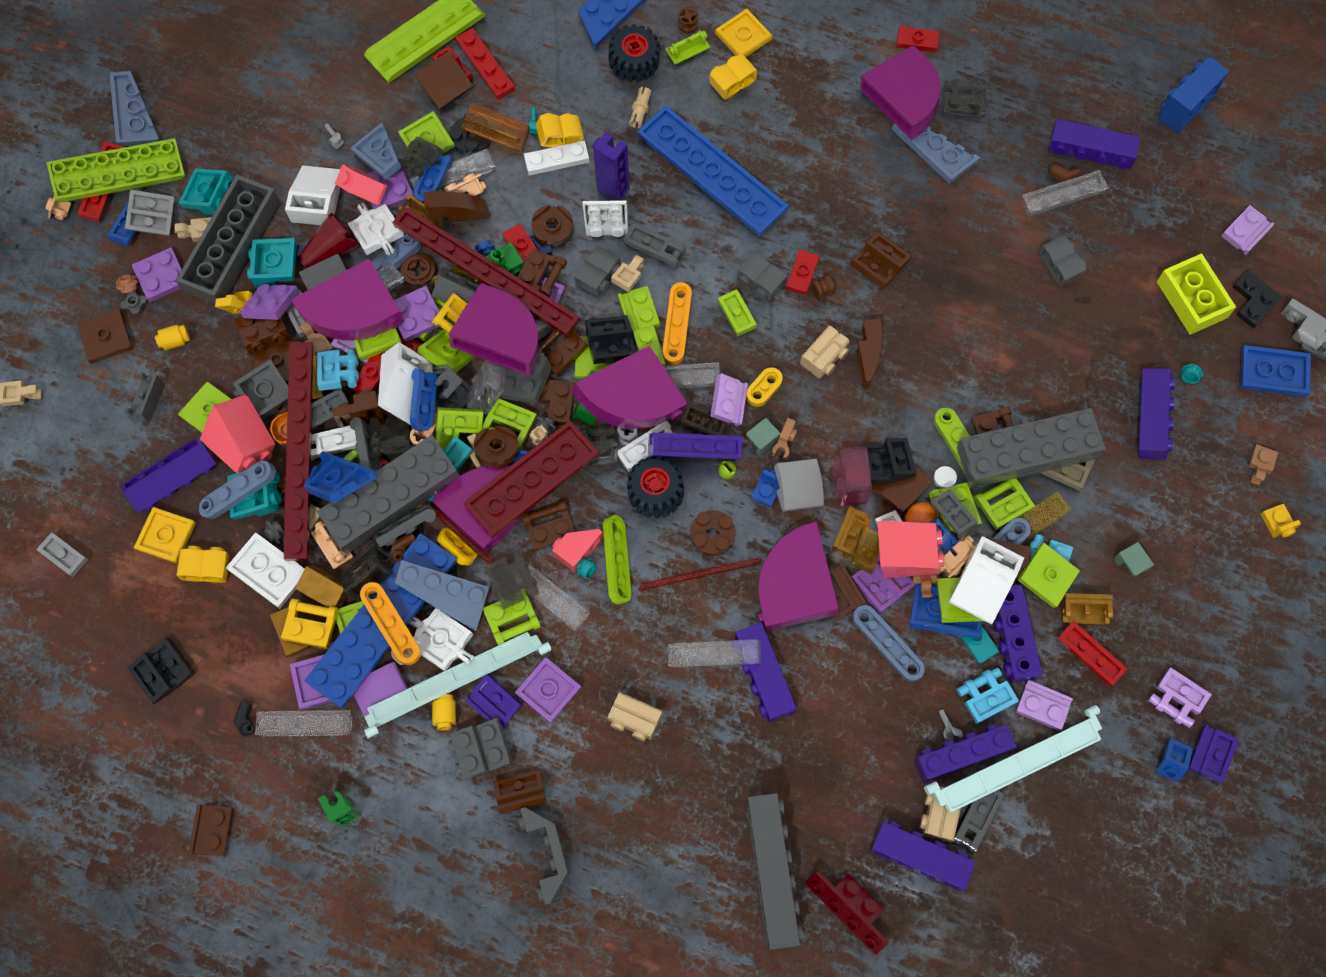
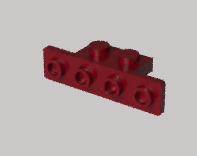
(852, 906)

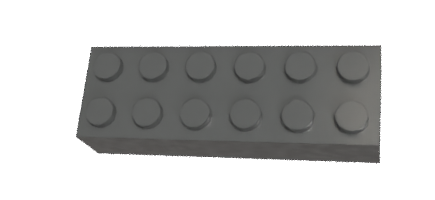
(227, 240)
(1030, 448)
(394, 493)
(772, 872)

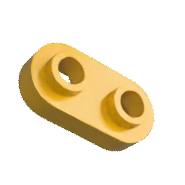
(763, 387)
(456, 547)

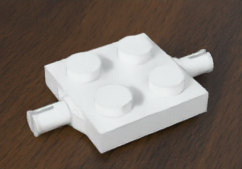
(375, 229)
(441, 639)

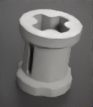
(631, 436)

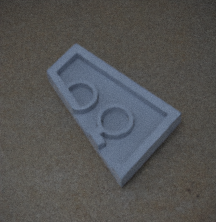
(378, 152)

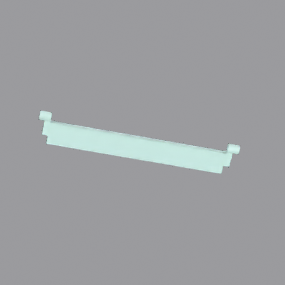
(451, 680)
(1018, 765)

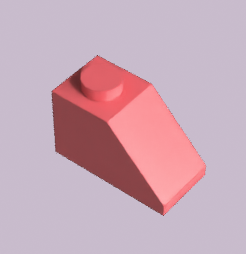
(360, 184)
(576, 546)

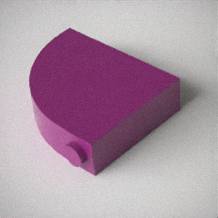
(905, 90)
(350, 305)
(497, 330)
(631, 392)
(451, 504)
(796, 581)

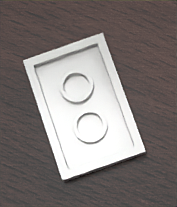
(266, 571)

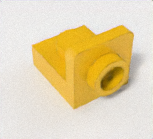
(233, 303)
(1279, 521)

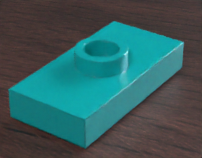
(982, 648)

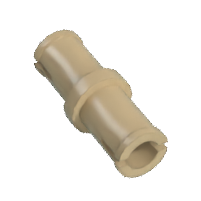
(640, 107)

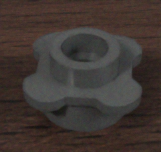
(139, 303)
(547, 423)
(273, 531)

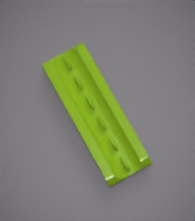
(422, 36)
(115, 170)

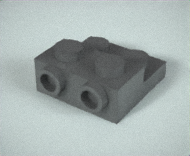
(264, 388)
(527, 388)
(480, 749)

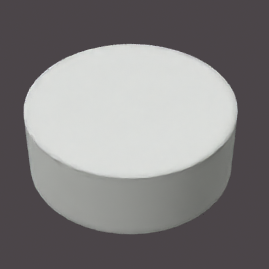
(944, 477)

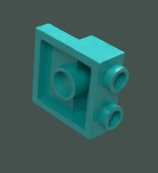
(206, 190)
(272, 261)
(260, 503)

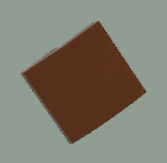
(444, 80)
(880, 260)
(905, 492)

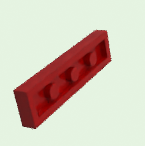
(485, 64)
(94, 207)

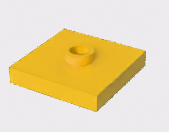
(743, 34)
(164, 535)

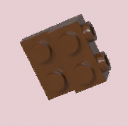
(261, 333)
(364, 407)

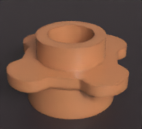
(127, 283)

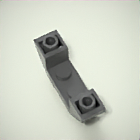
(549, 886)

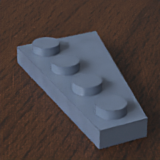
(129, 112)
(943, 156)
(449, 594)

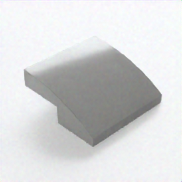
(149, 213)
(799, 485)

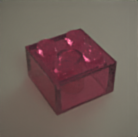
(852, 476)

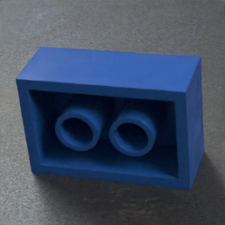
(1192, 94)

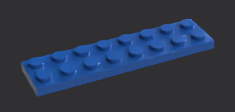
(713, 170)
(361, 642)

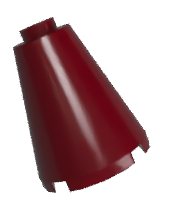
(328, 241)

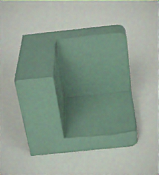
(763, 436)
(1135, 559)

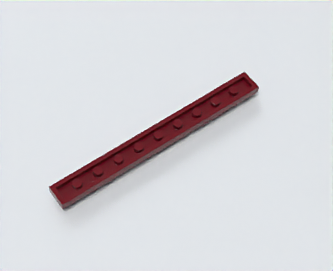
(485, 270)
(298, 451)

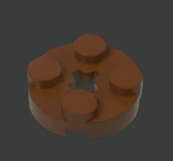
(555, 236)
(496, 457)
(702, 540)

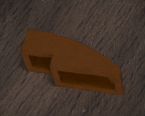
(454, 206)
(869, 350)

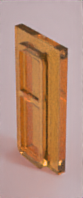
(495, 126)

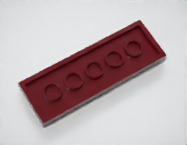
(531, 479)

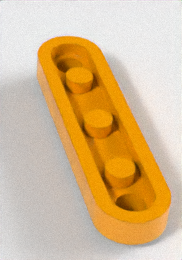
(677, 323)
(390, 623)

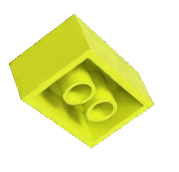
(1196, 294)

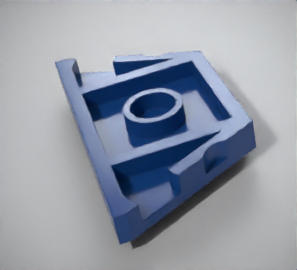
(605, 16)
(337, 478)

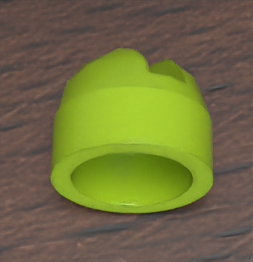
(724, 472)

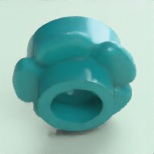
(1191, 373)
(586, 567)

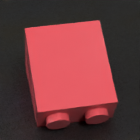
(237, 434)
(909, 549)

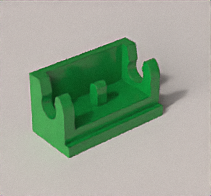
(340, 812)

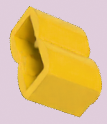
(733, 76)
(559, 130)
(203, 565)

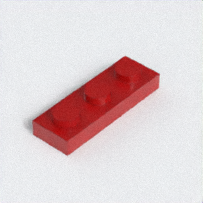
(1092, 654)

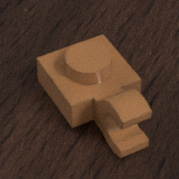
(319, 341)
(788, 434)
(1262, 462)
(925, 581)

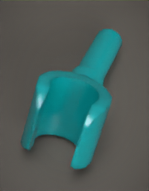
(532, 123)

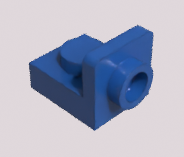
(766, 489)
(1175, 760)

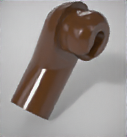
(1063, 174)
(400, 546)

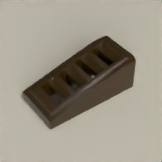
(691, 425)

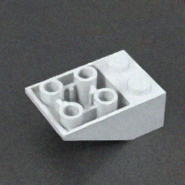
(313, 195)
(606, 218)
(396, 379)
(986, 579)

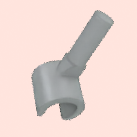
(335, 140)
(949, 730)

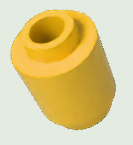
(172, 337)
(444, 712)

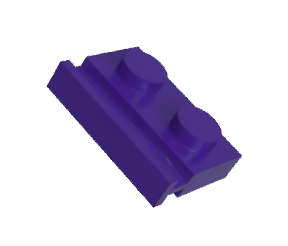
(493, 701)
(1213, 754)

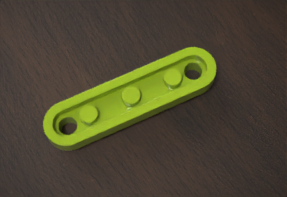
(951, 431)
(617, 559)

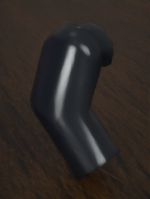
(242, 721)

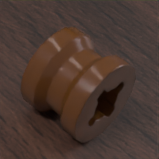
(691, 15)
(822, 287)

